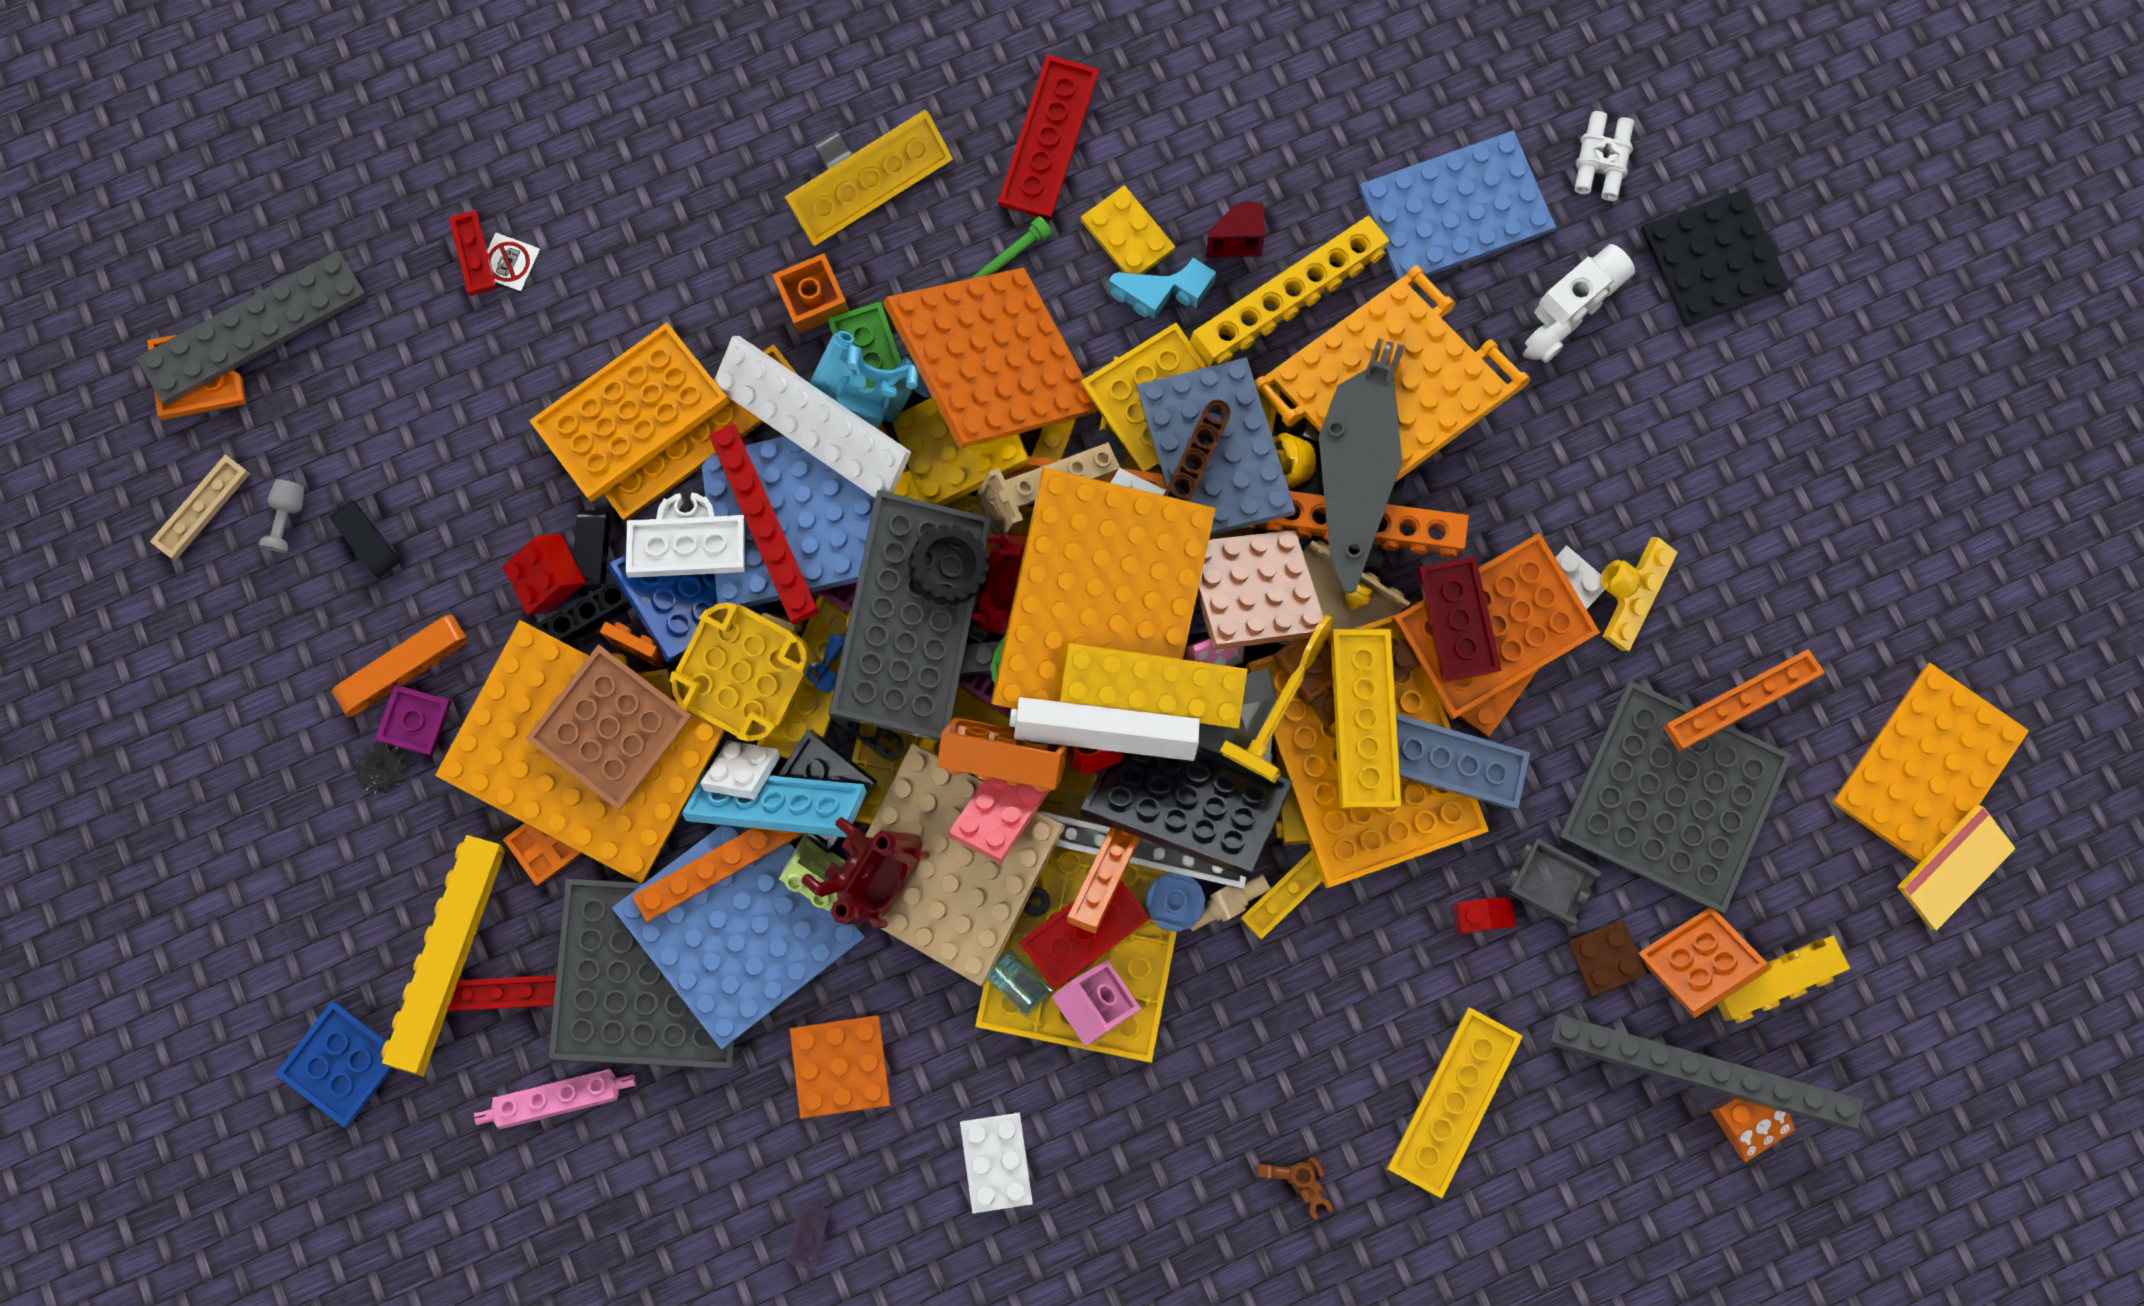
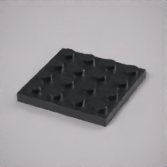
(1715, 257)

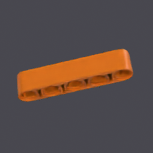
(399, 665)

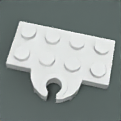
(685, 541)

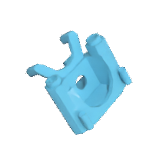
(844, 371)

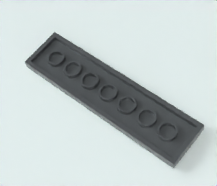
(251, 328)

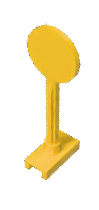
(1253, 756)

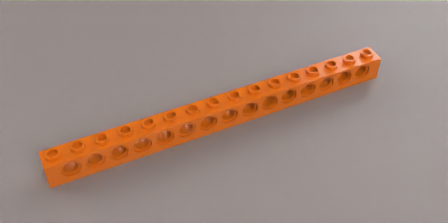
(1451, 525)

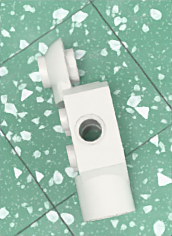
(1576, 296)

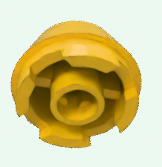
(1296, 458)

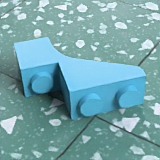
(1152, 292)

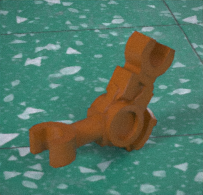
(1303, 1179)

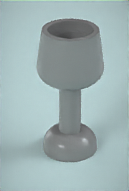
(285, 498)

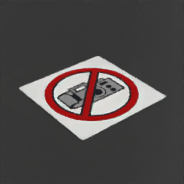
(511, 260)

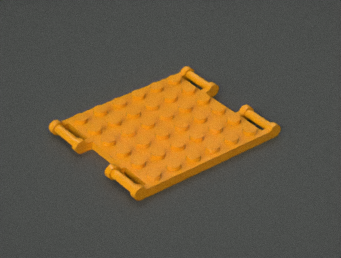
(1438, 382)

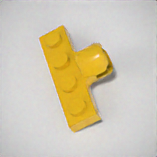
(1635, 590)

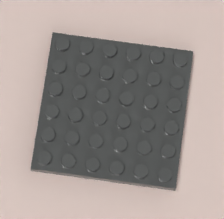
(1673, 813)
(613, 996)

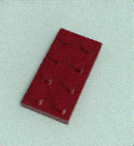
(1459, 619)

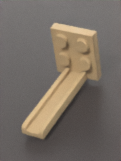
(1004, 498)

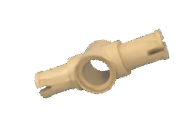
(1231, 901)

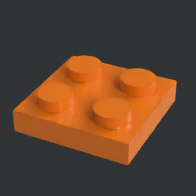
(642, 647)

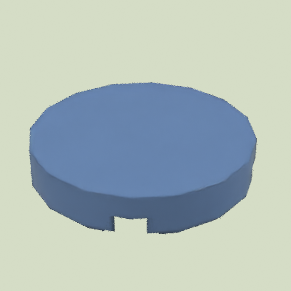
(1175, 902)

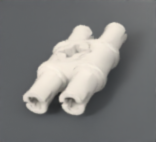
(1616, 158)

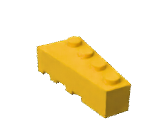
(1787, 976)

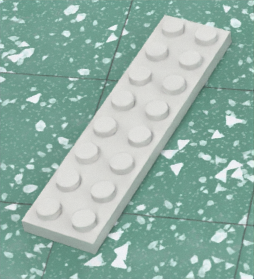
(811, 418)

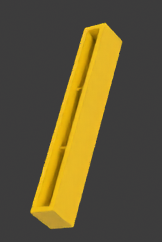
(443, 956)

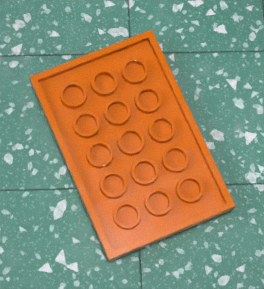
(1531, 617)

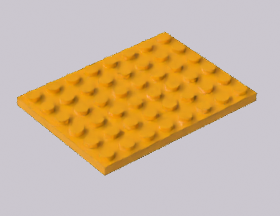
(1102, 573)
(513, 775)
(1365, 839)

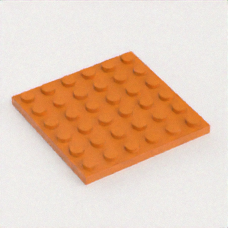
(990, 356)

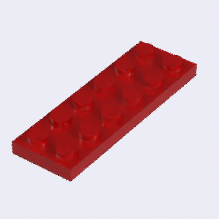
(1048, 137)

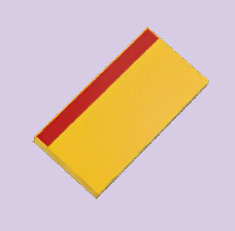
(1956, 867)

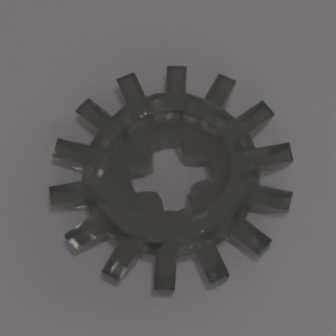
(384, 779)

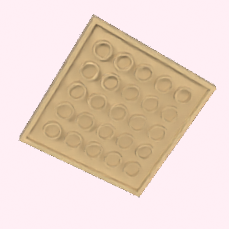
(957, 900)

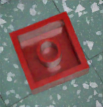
(543, 574)

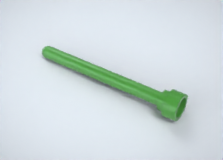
(1038, 230)

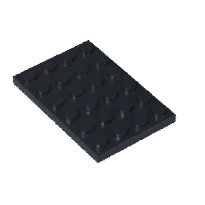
(1193, 807)

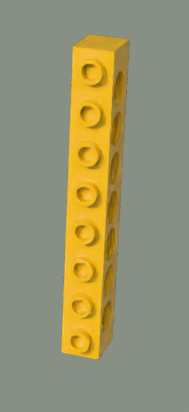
(1363, 235)

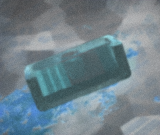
(1018, 983)

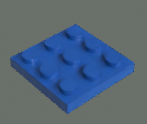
(337, 1064)

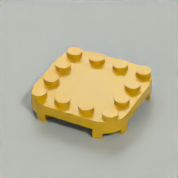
(740, 671)

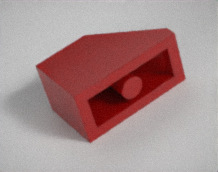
(1483, 915)

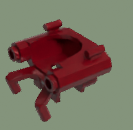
(1000, 585)
(871, 874)

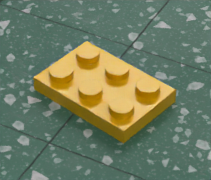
(1127, 233)

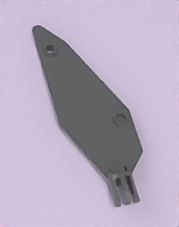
(1360, 461)

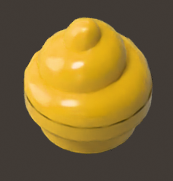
(1359, 597)

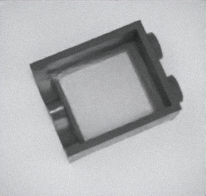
(1551, 881)

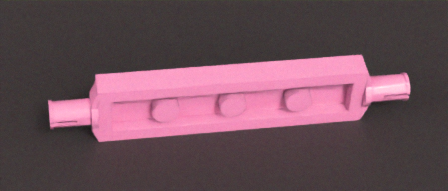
(554, 1099)

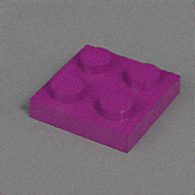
(413, 720)

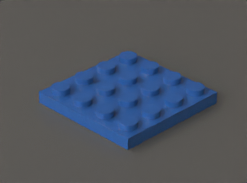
(670, 605)

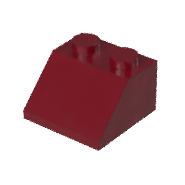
(1238, 232)

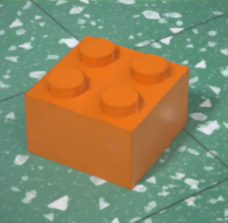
(810, 293)

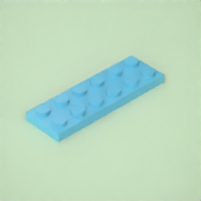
(781, 805)

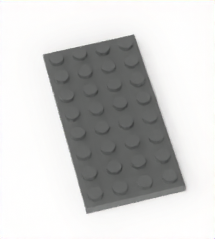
(898, 647)

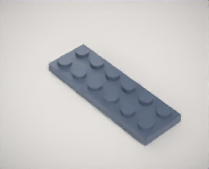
(1460, 762)

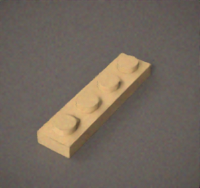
(200, 507)

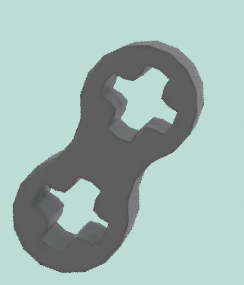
(831, 150)

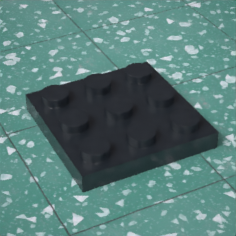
(819, 760)

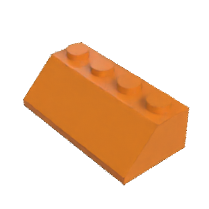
(994, 753)

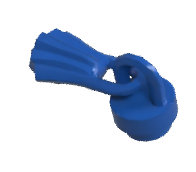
(827, 680)

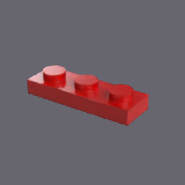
(472, 253)

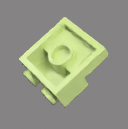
(810, 860)

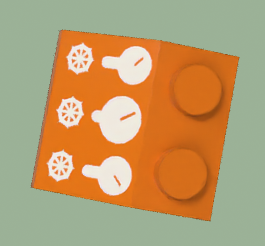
(1751, 1126)

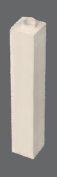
(1105, 728)

